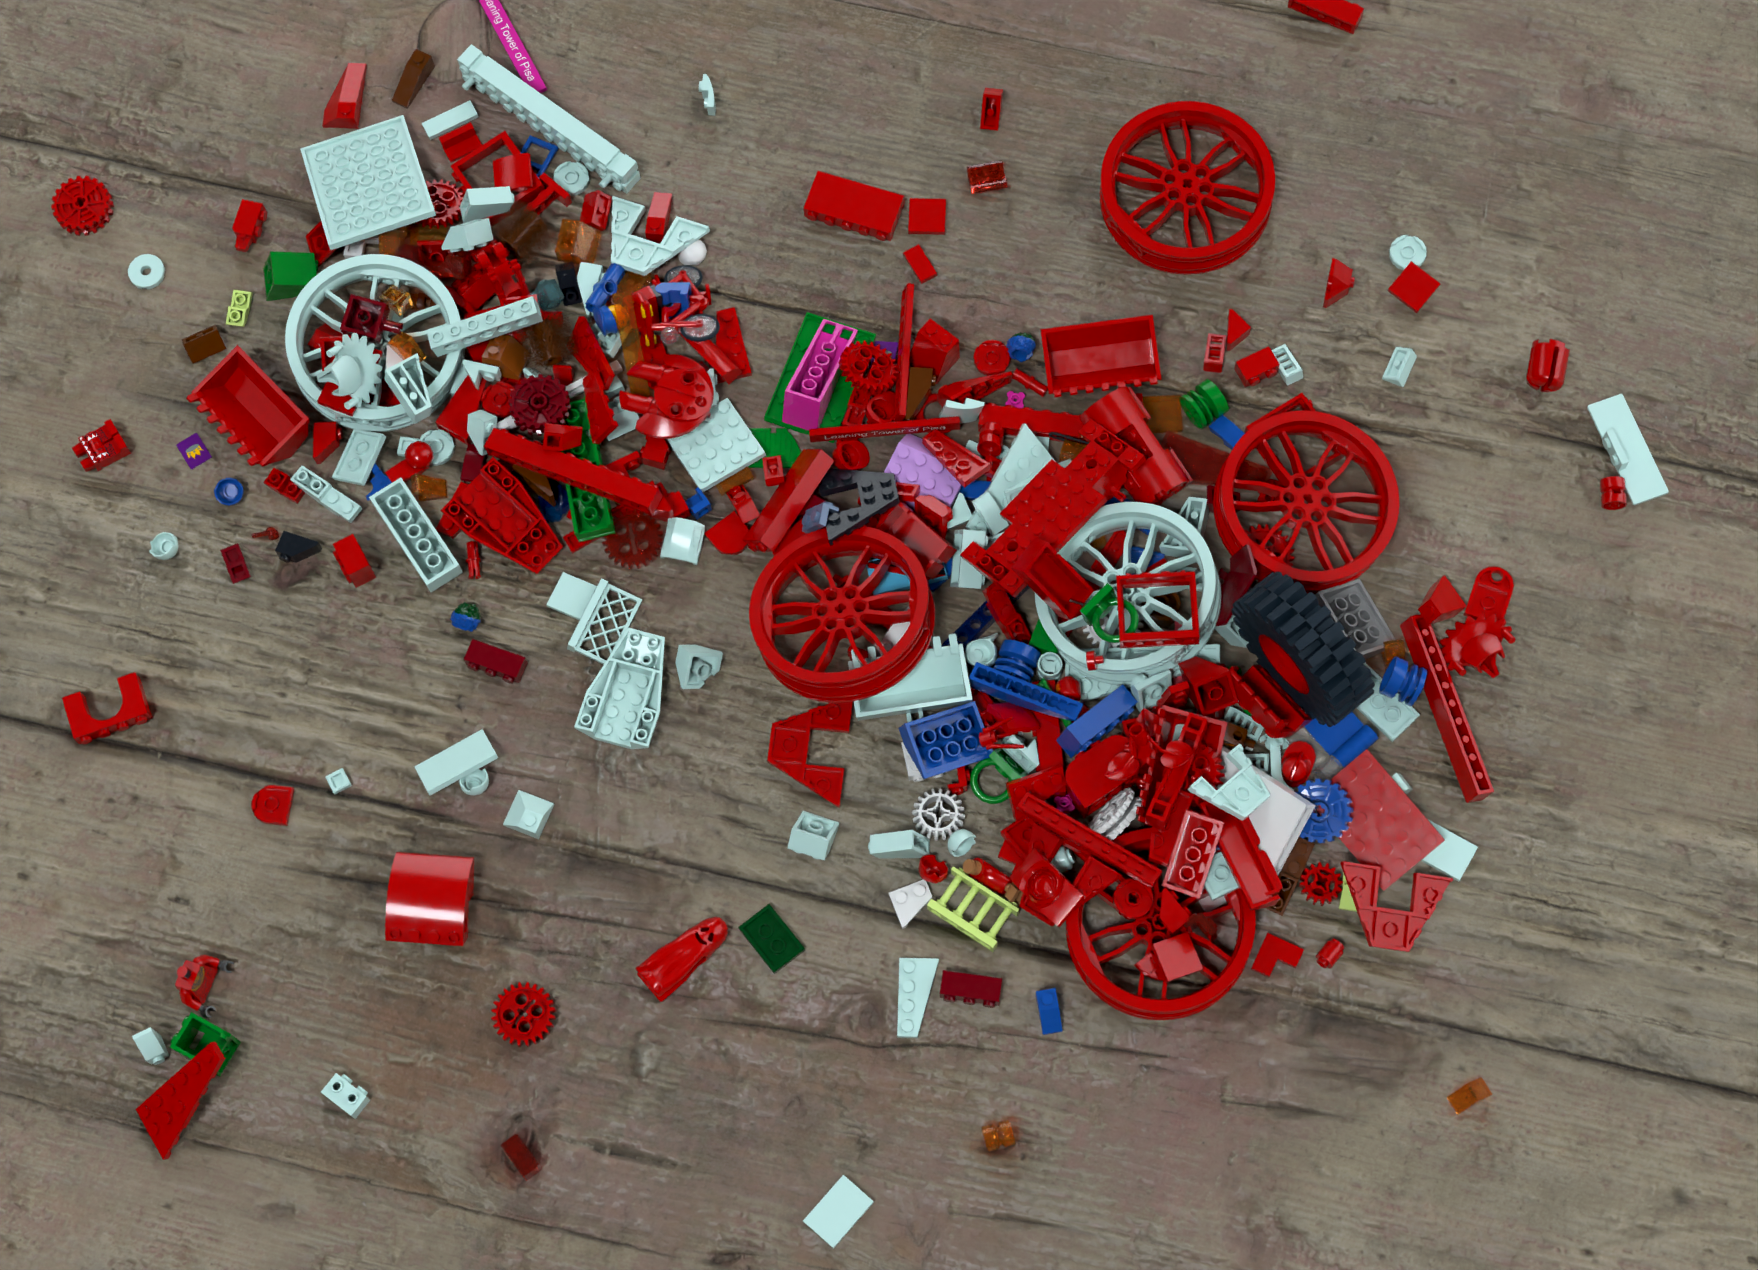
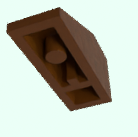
(413, 77)
(919, 390)
(536, 482)

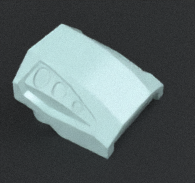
(683, 540)

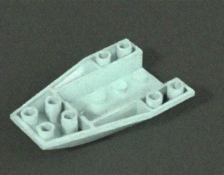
(626, 693)

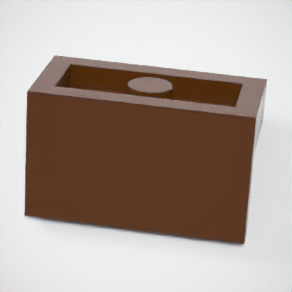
(203, 344)

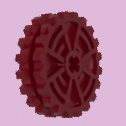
(539, 402)

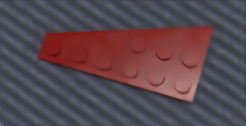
(177, 1099)

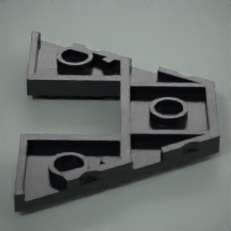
(876, 494)

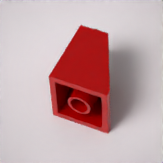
(934, 349)
(1209, 685)

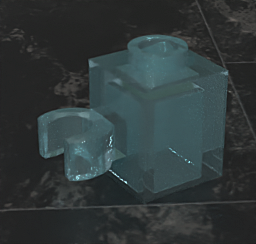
(548, 294)

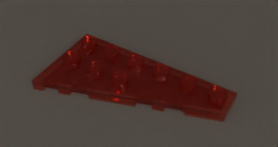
(1205, 461)

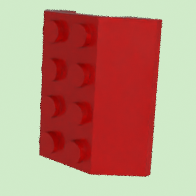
(1268, 702)

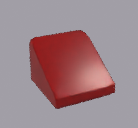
(563, 373)

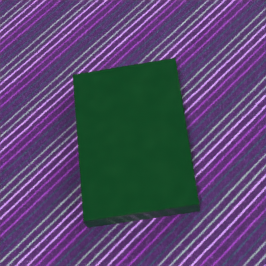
(771, 938)

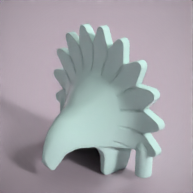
(352, 369)

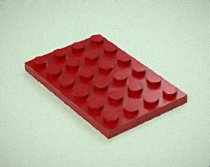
(1385, 822)

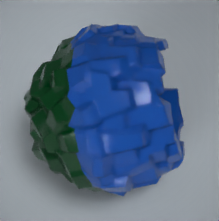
(1021, 346)
(466, 617)

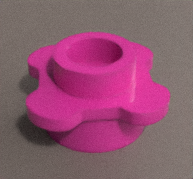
(1019, 396)
(1069, 807)

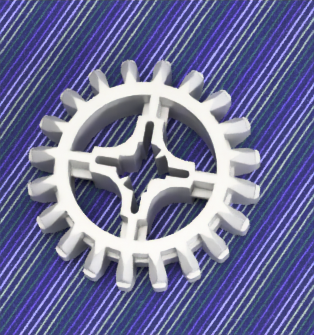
(931, 814)

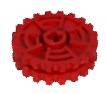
(82, 205)

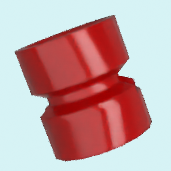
(990, 439)
(1613, 493)

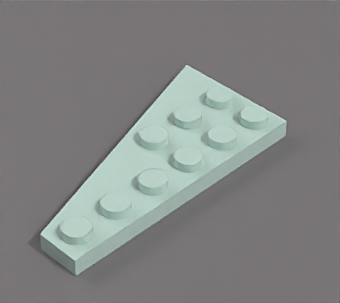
(1022, 461)

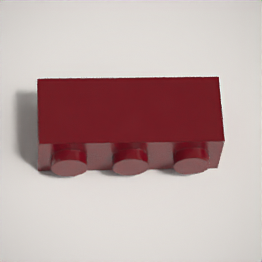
(495, 661)
(970, 988)

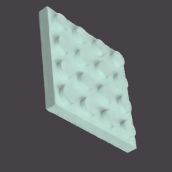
(717, 447)

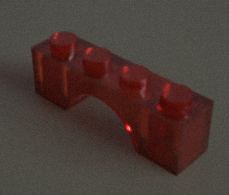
(455, 265)

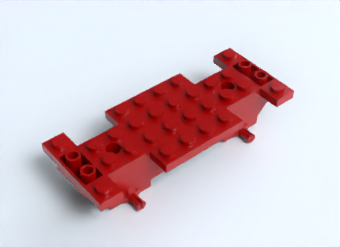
(1057, 504)

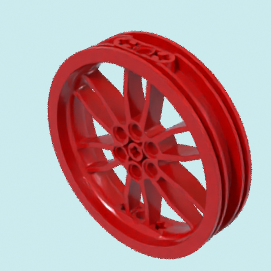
(1185, 116)
(1347, 441)
(841, 614)
(1088, 963)

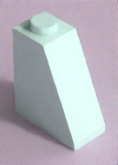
(485, 202)
(899, 845)

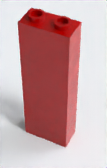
(788, 500)

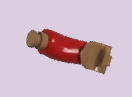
(992, 879)

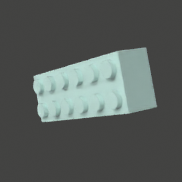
(416, 535)

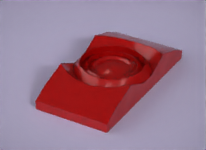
(1046, 887)

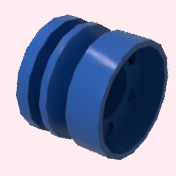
(1017, 659)
(1407, 683)

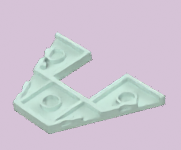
(643, 255)

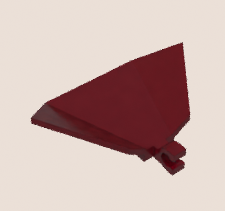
(1236, 581)

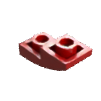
(403, 471)
(283, 485)

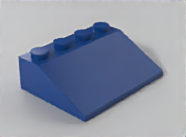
(945, 740)

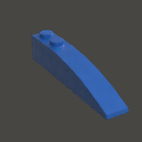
(1023, 693)

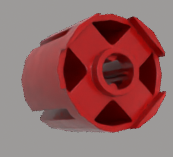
(1547, 365)

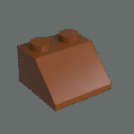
(505, 354)

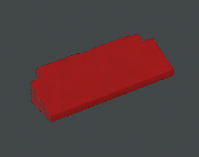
(1247, 863)

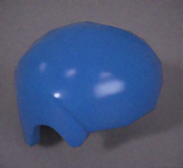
(229, 491)

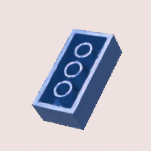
(1097, 721)

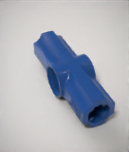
(606, 287)

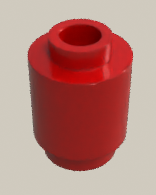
(1330, 953)

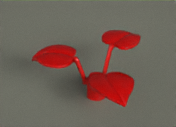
(1125, 765)

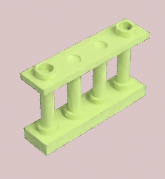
(972, 928)

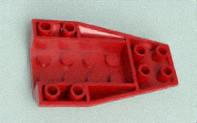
(504, 518)

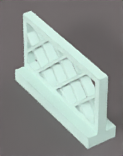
(592, 611)

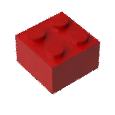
(353, 561)

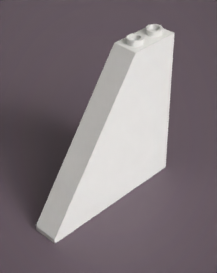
(1278, 818)

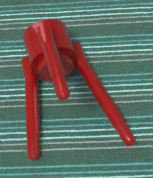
(989, 738)

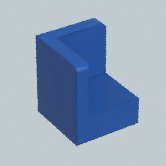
(698, 504)

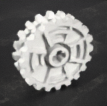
(1116, 814)

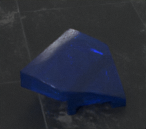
(556, 513)

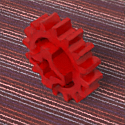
(1314, 888)

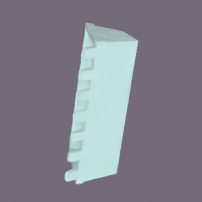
(934, 683)

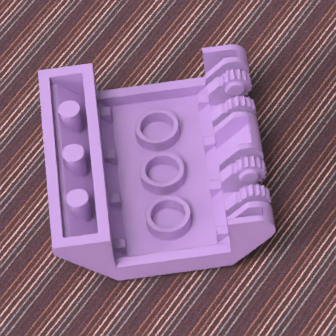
(917, 465)

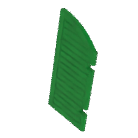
(776, 444)

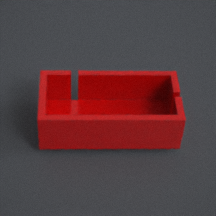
(918, 536)
(1052, 578)

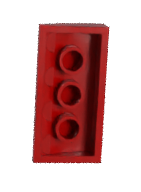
(1193, 853)

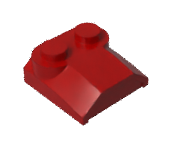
(933, 513)

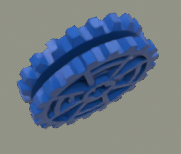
(1336, 810)

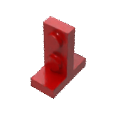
(549, 195)

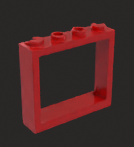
(482, 152)
(1304, 404)
(1160, 638)

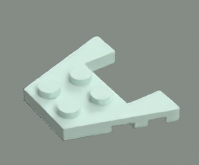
(1239, 794)

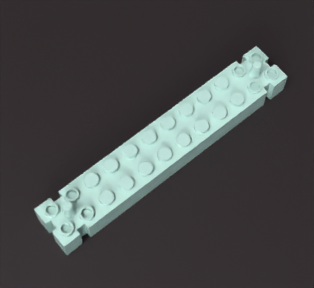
(548, 119)

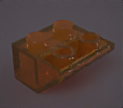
(577, 242)

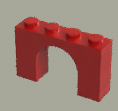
(132, 712)

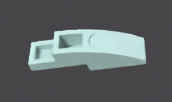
(325, 494)

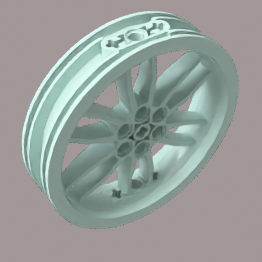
(379, 269)
(1131, 517)

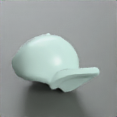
(982, 651)

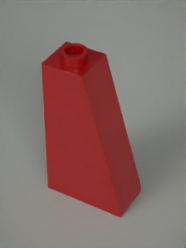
(455, 415)

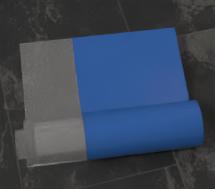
(1335, 745)

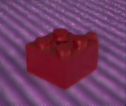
(373, 328)

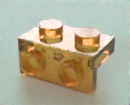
(634, 282)

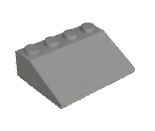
(1358, 615)

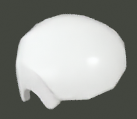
(693, 254)

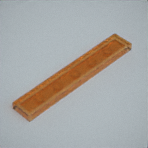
(630, 339)

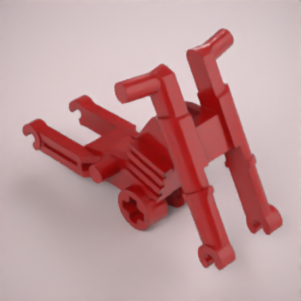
(493, 260)

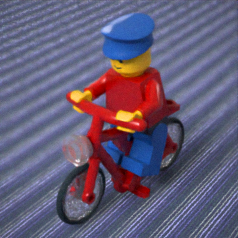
(662, 301)

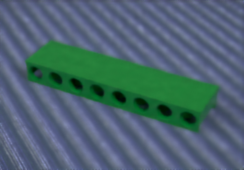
(589, 512)

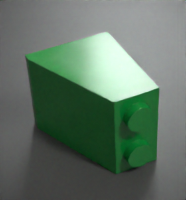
(288, 274)

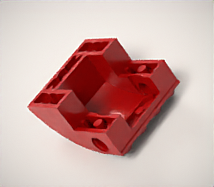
(429, 899)

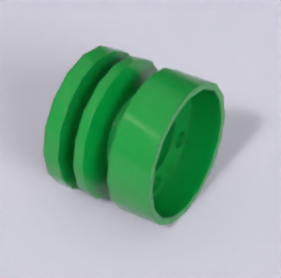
(1204, 404)

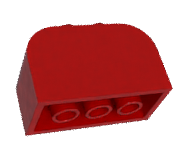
(1087, 779)

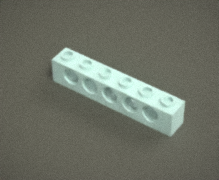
(484, 326)

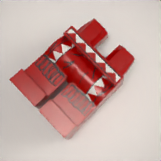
(102, 446)

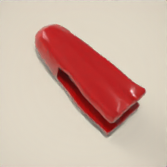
(677, 960)

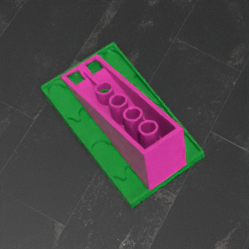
(811, 385)

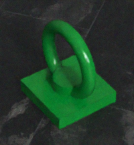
(1100, 606)
(1005, 766)

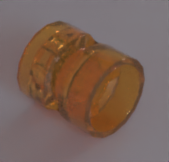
(991, 1136)

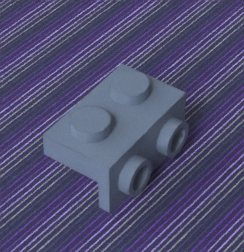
(816, 517)

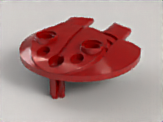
(670, 396)

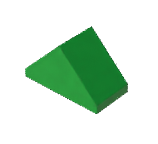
(1041, 640)

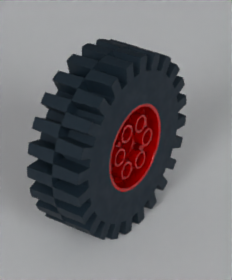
(1303, 648)

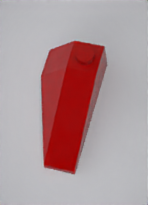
(973, 388)

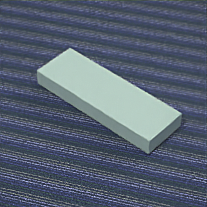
(450, 120)

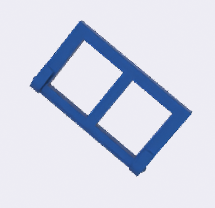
(552, 148)

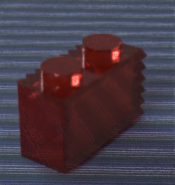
(521, 1157)

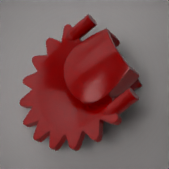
(1476, 644)

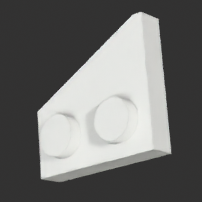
(910, 900)

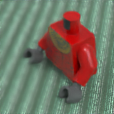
(196, 980)

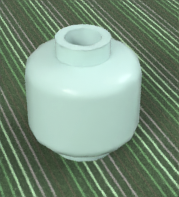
(1063, 859)

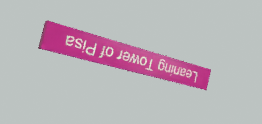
(512, 44)

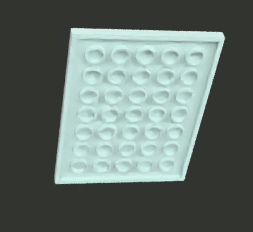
(367, 182)

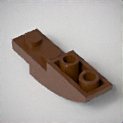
(1291, 873)

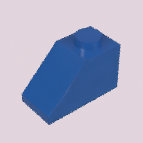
(1048, 1011)

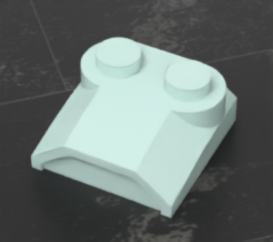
(1150, 689)

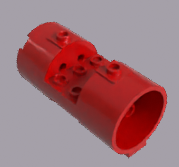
(1126, 418)

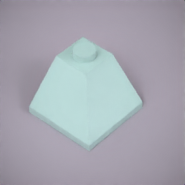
(528, 814)

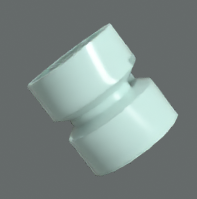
(1049, 666)

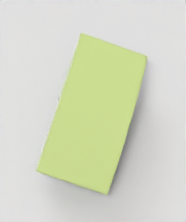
(239, 308)

